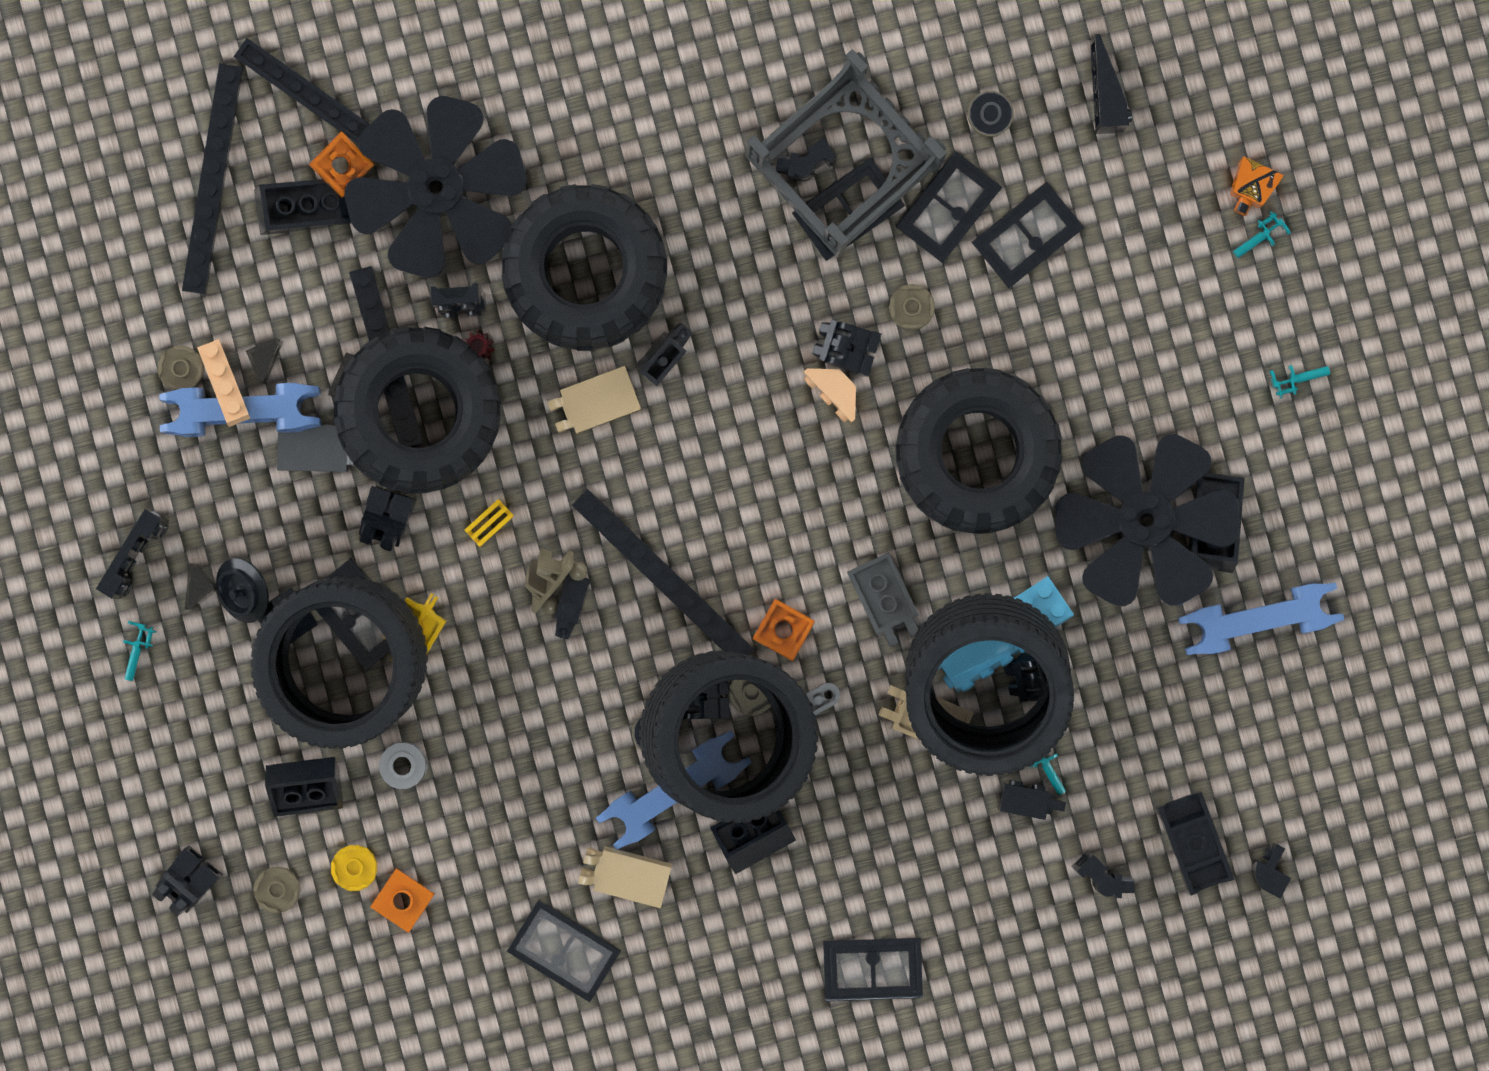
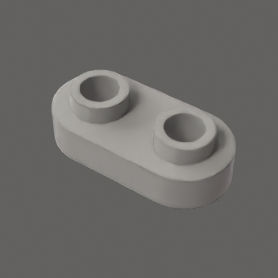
(818, 700)

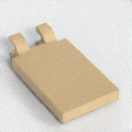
(596, 401)
(900, 715)
(626, 875)

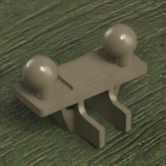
(546, 575)

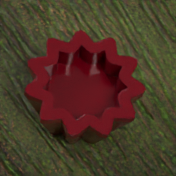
(480, 344)

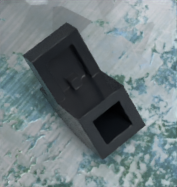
(1265, 873)

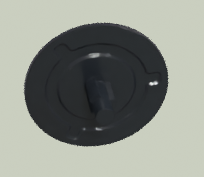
(242, 590)

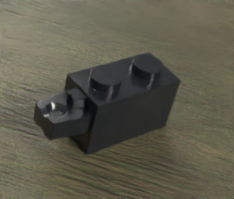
(664, 354)
(571, 606)
(1028, 801)

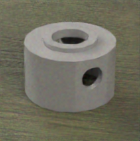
(418, 761)

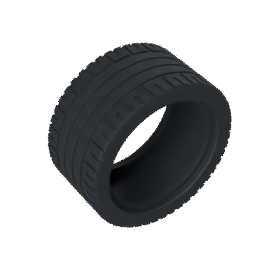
(287, 703)
(999, 747)
(792, 751)

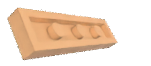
(223, 383)

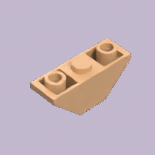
(835, 389)

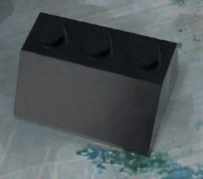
(303, 786)
(753, 840)

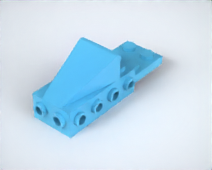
(982, 657)

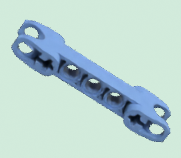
(280, 408)
(1219, 628)
(638, 812)

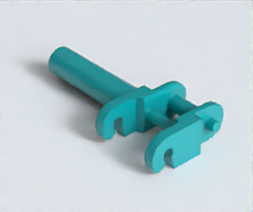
(1259, 237)
(1298, 378)
(136, 649)
(1051, 774)

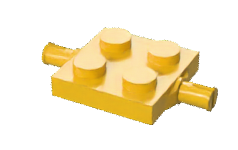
(428, 619)

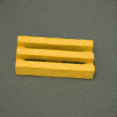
(474, 536)

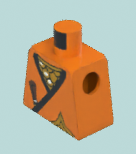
(1253, 185)

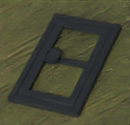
(866, 168)

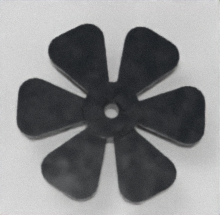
(394, 145)
(1177, 570)

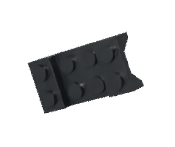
(459, 300)
(115, 582)
(1195, 842)

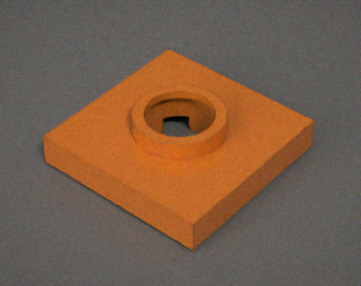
(340, 147)
(788, 646)
(419, 899)

